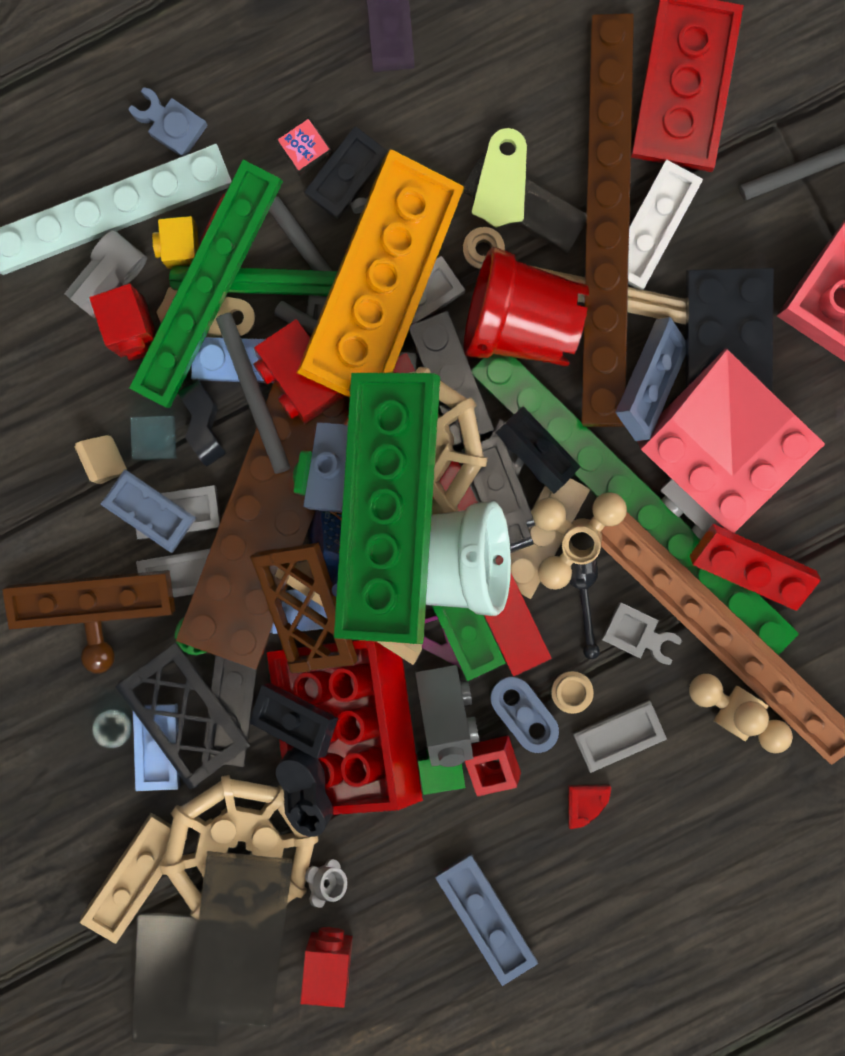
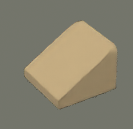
(100, 458)

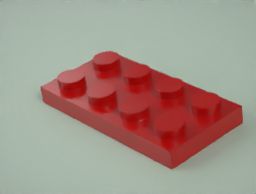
(687, 82)

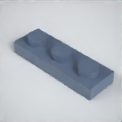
(652, 379)
(486, 919)

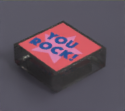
(304, 146)

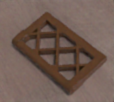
(320, 656)

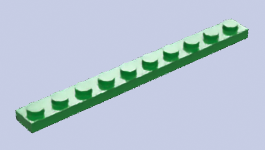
(604, 473)

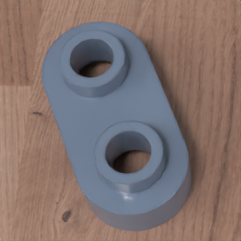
(524, 714)

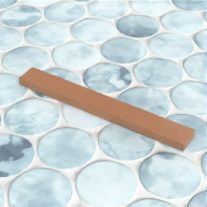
(727, 636)

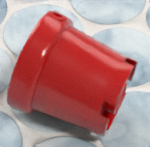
(523, 312)

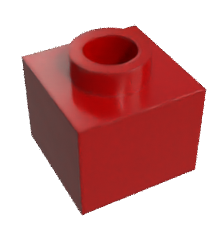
(489, 775)

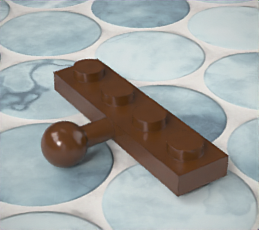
(90, 603)

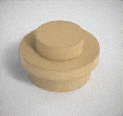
(572, 692)

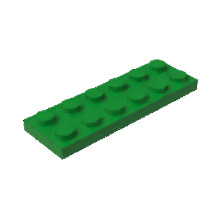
(387, 507)

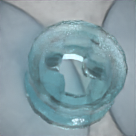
(104, 737)

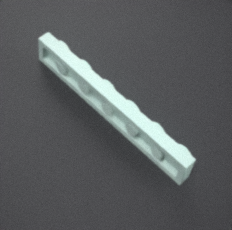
(112, 208)

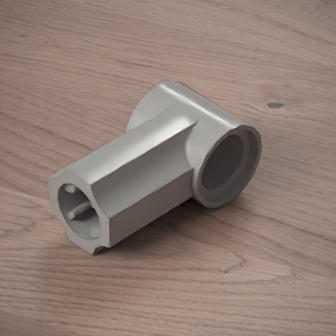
(111, 265)

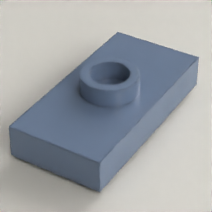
(327, 468)
(148, 511)

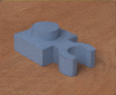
(172, 125)

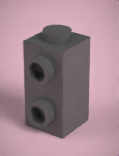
(444, 716)

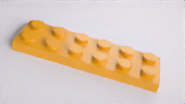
(381, 274)

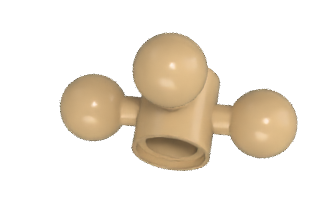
(550, 515)
(741, 713)

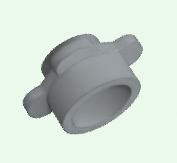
(335, 883)

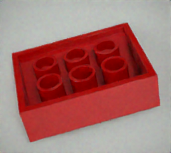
(373, 744)

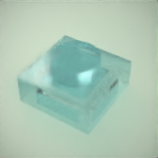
(153, 438)

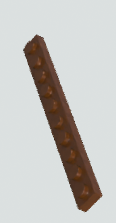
(608, 218)

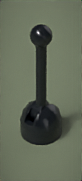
(583, 578)

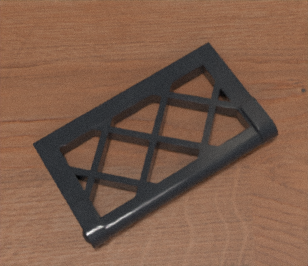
(194, 682)

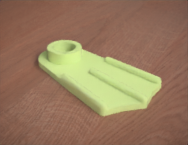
(502, 181)

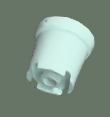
(464, 556)

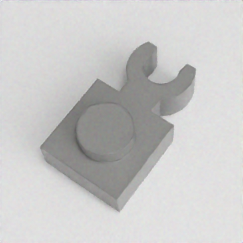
(634, 632)

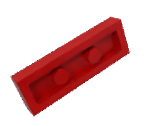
(754, 567)

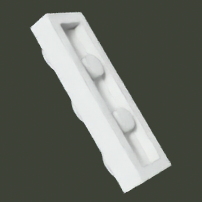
(659, 220)

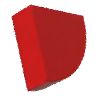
(586, 803)

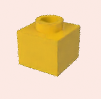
(176, 241)

